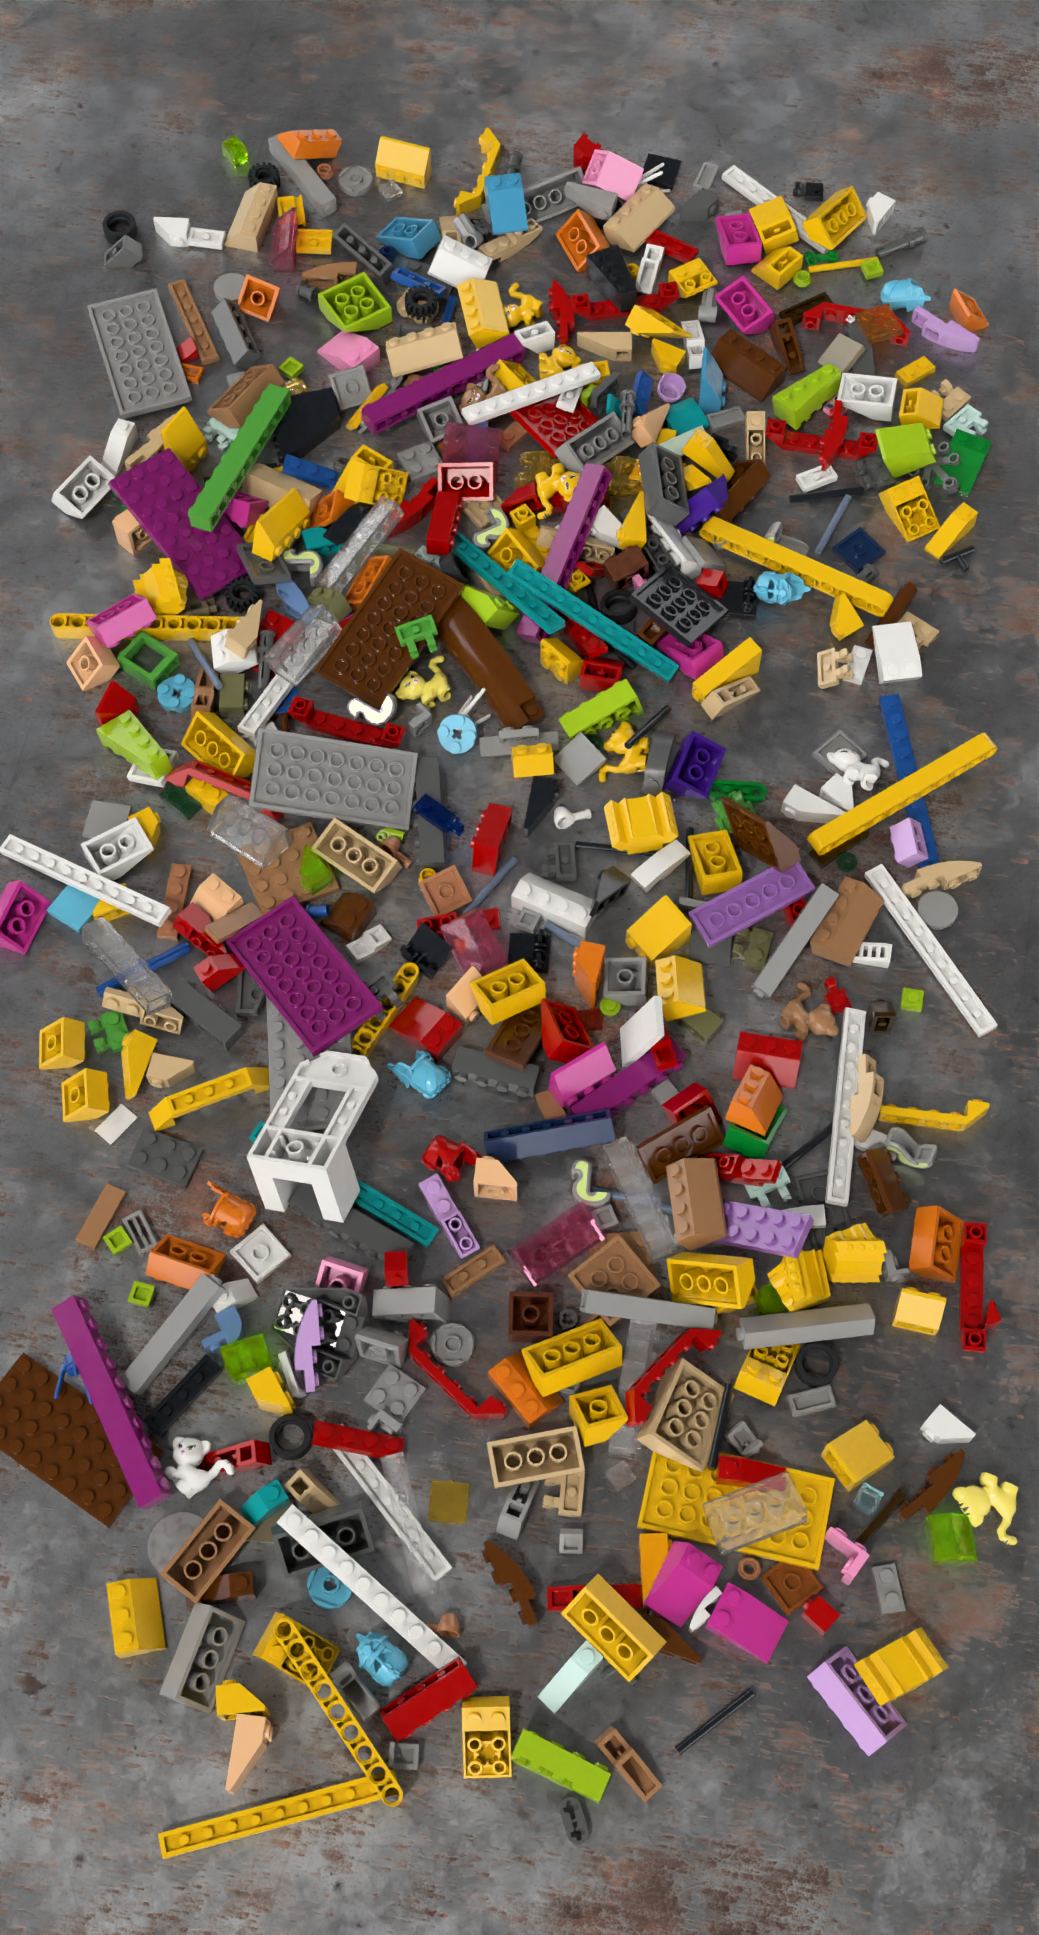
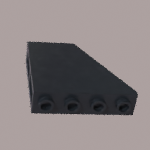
(306, 423)

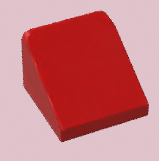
(187, 351)
(991, 1316)

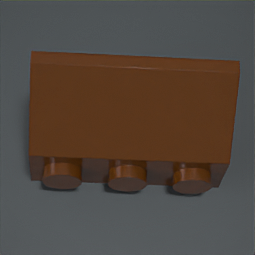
(882, 1182)

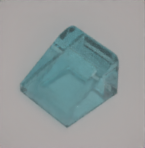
(867, 1499)

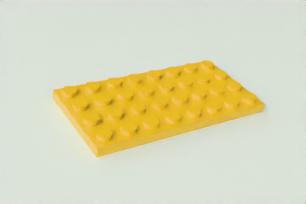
(675, 1507)

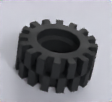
(264, 171)
(419, 294)
(241, 586)

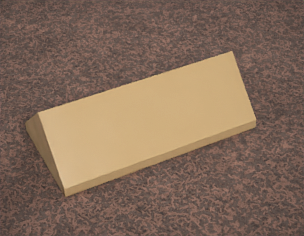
(273, 485)

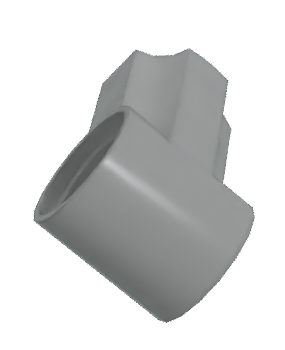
(466, 230)
(708, 307)

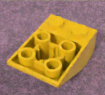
(774, 224)
(365, 455)
(370, 482)
(910, 509)
(766, 1372)
(273, 1654)
(486, 1737)

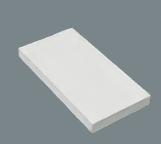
(642, 1031)

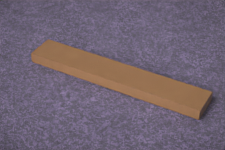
(193, 322)

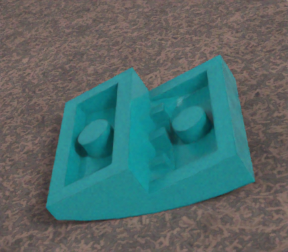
(685, 416)

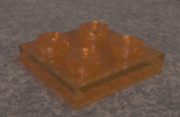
(878, 323)

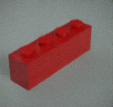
(444, 523)
(428, 1699)

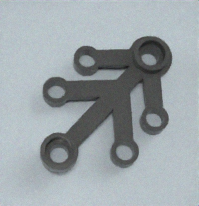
(954, 486)

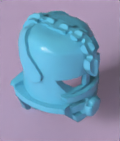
(903, 294)
(780, 587)
(422, 1075)
(381, 1658)

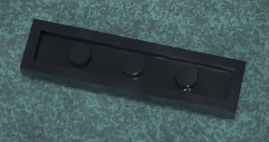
(183, 1395)

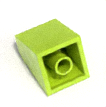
(906, 448)

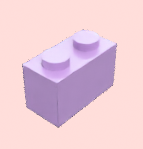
(908, 842)

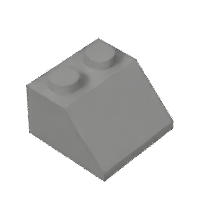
(434, 418)
(626, 980)

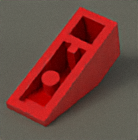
(244, 1457)
(744, 1472)

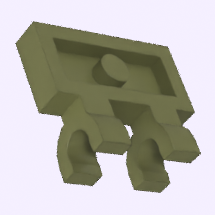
(757, 950)

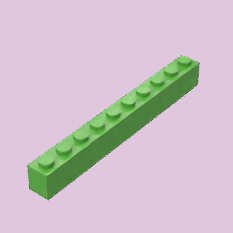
(239, 458)

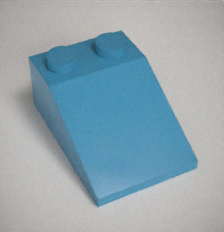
(505, 203)
(410, 236)
(711, 385)

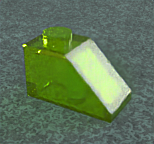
(313, 872)

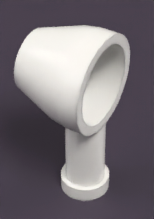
(564, 818)

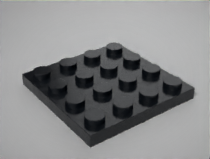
(678, 605)

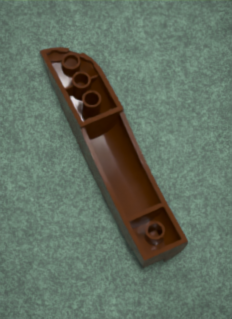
(488, 667)

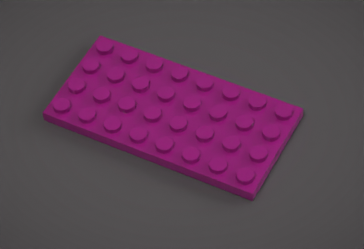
(159, 499)
(304, 976)

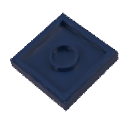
(858, 550)

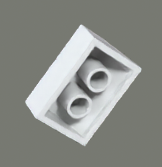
(458, 263)
(83, 489)

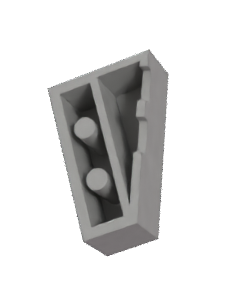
(411, 1302)

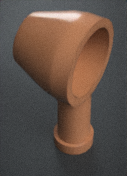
(391, 846)
(447, 1626)

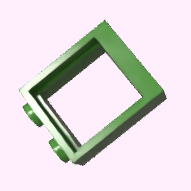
(161, 671)

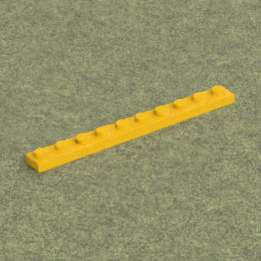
(271, 1816)

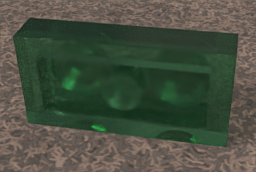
(180, 801)

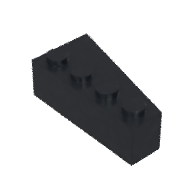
(612, 276)

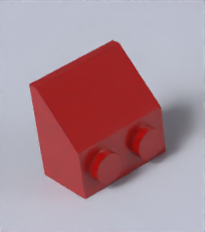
(689, 1101)

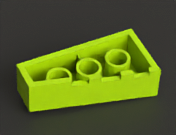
(807, 395)
(602, 711)
(132, 741)
(560, 1766)

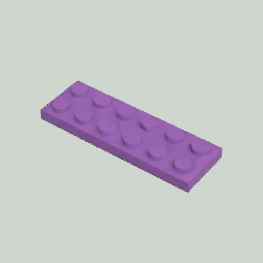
(750, 903)
(765, 1229)

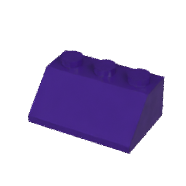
(704, 503)
(694, 767)

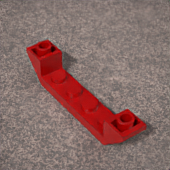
(604, 310)
(839, 314)
(810, 443)
(344, 728)
(218, 778)
(971, 1287)
(636, 1406)
(489, 1409)

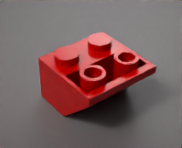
(600, 673)

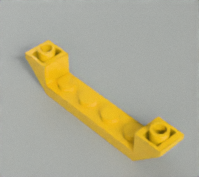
(468, 201)
(525, 521)
(208, 1093)
(933, 1118)

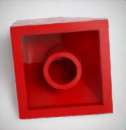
(114, 703)

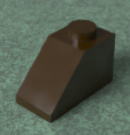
(880, 1016)

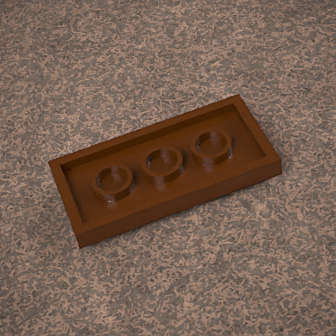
(517, 1039)
(687, 1138)

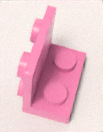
(854, 1551)

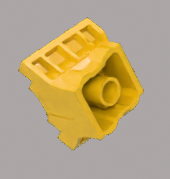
(163, 588)
(641, 823)
(853, 1255)
(801, 1281)
(901, 1666)

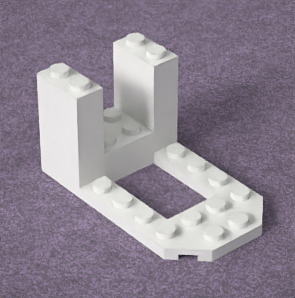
(288, 1157)

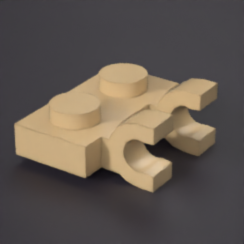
(954, 400)
(923, 632)
(828, 667)
(571, 1495)

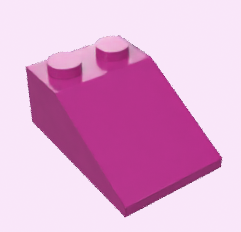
(738, 239)
(695, 659)
(682, 1583)
(746, 1623)

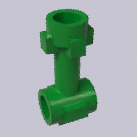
(811, 258)

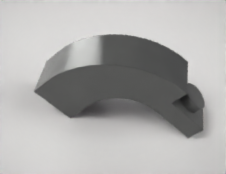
(657, 762)

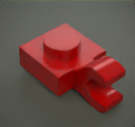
(836, 998)

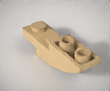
(510, 243)
(150, 449)
(593, 549)
(947, 874)
(121, 1001)
(867, 1103)

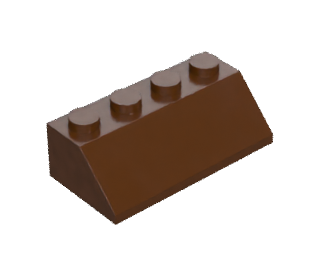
(748, 365)
(742, 487)

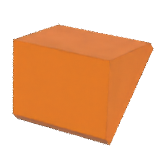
(258, 298)
(967, 311)

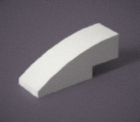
(649, 269)
(694, 345)
(660, 865)

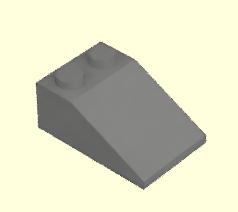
(382, 1346)

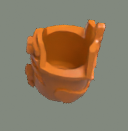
(231, 1211)

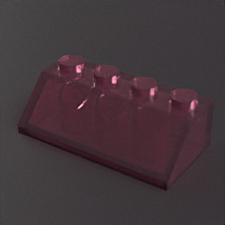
(556, 1244)

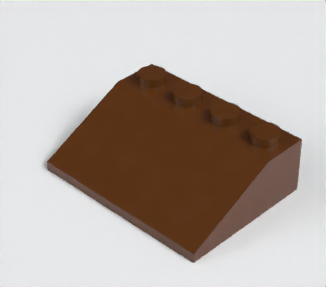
(760, 837)

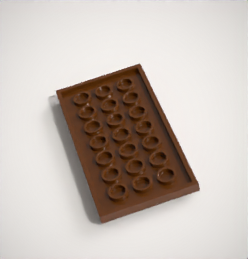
(367, 652)
(61, 1440)

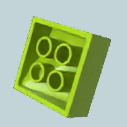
(355, 305)

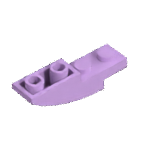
(947, 335)
(448, 1216)
(309, 1335)

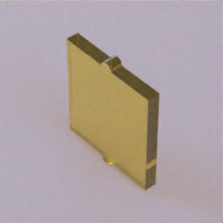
(448, 1502)

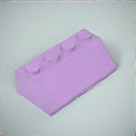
(854, 1703)

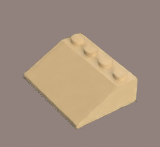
(683, 1416)

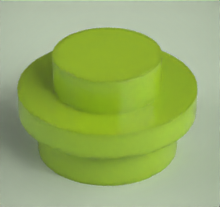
(802, 278)
(609, 1007)

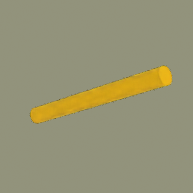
(837, 265)

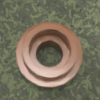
(324, 171)
(752, 1562)

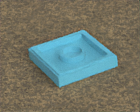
(73, 908)

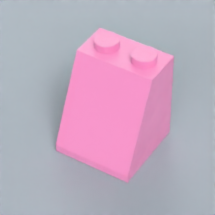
(613, 174)

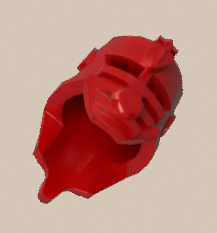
(448, 1157)

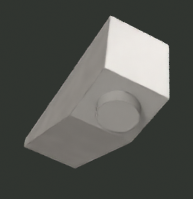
(595, 201)
(517, 1509)

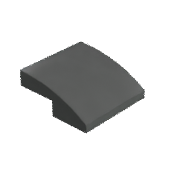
(715, 955)

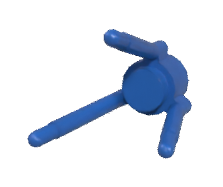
(72, 1370)

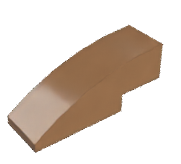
(330, 274)
(205, 693)
(627, 1763)

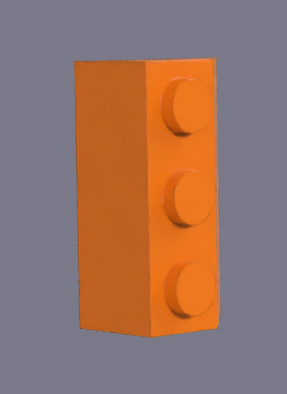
(311, 143)
(581, 237)
(366, 579)
(589, 970)
(755, 1101)
(936, 1244)
(182, 1261)
(516, 1386)

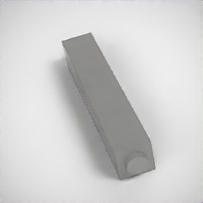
(304, 178)
(794, 941)
(648, 1309)
(806, 1326)
(173, 1333)

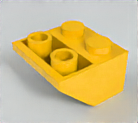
(779, 266)
(692, 278)
(921, 406)
(560, 660)
(918, 1311)
(269, 1394)

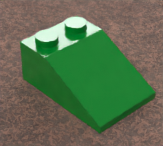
(973, 454)
(752, 1143)

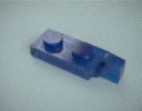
(438, 815)

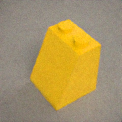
(659, 932)
(857, 1455)

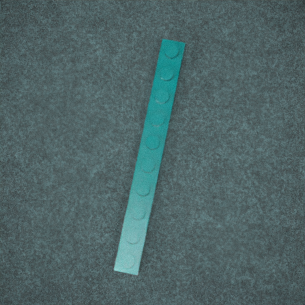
(496, 577)
(592, 620)
(386, 1210)

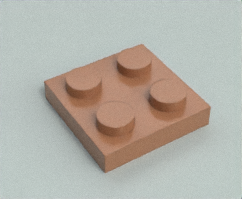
(445, 891)

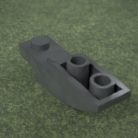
(653, 549)

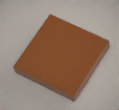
(791, 1585)

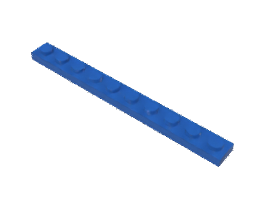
(905, 765)

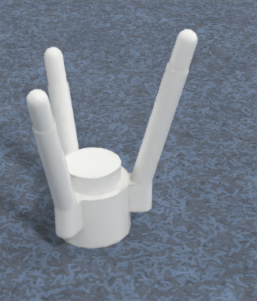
(645, 180)
(467, 707)

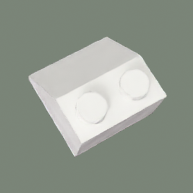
(228, 662)

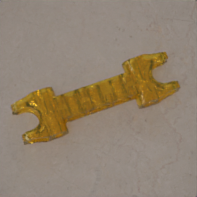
(619, 467)

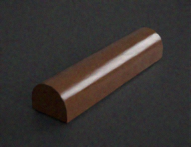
(896, 609)

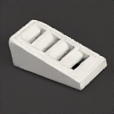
(877, 960)

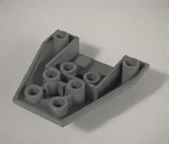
(342, 1317)

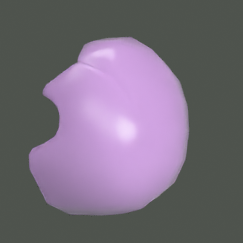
(671, 387)

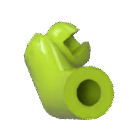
(388, 832)

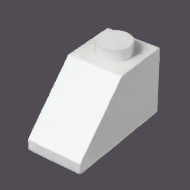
(879, 211)
(173, 230)
(537, 337)
(837, 793)
(236, 1293)
(946, 1428)

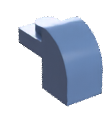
(231, 1330)

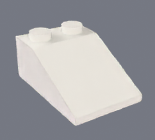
(868, 395)
(896, 653)
(117, 849)

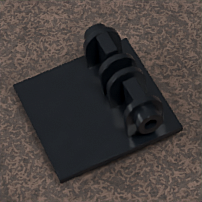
(740, 597)
(531, 947)
(426, 950)

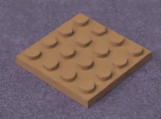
(282, 876)

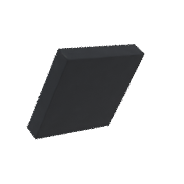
(670, 170)

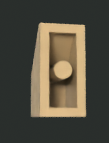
(168, 1070)

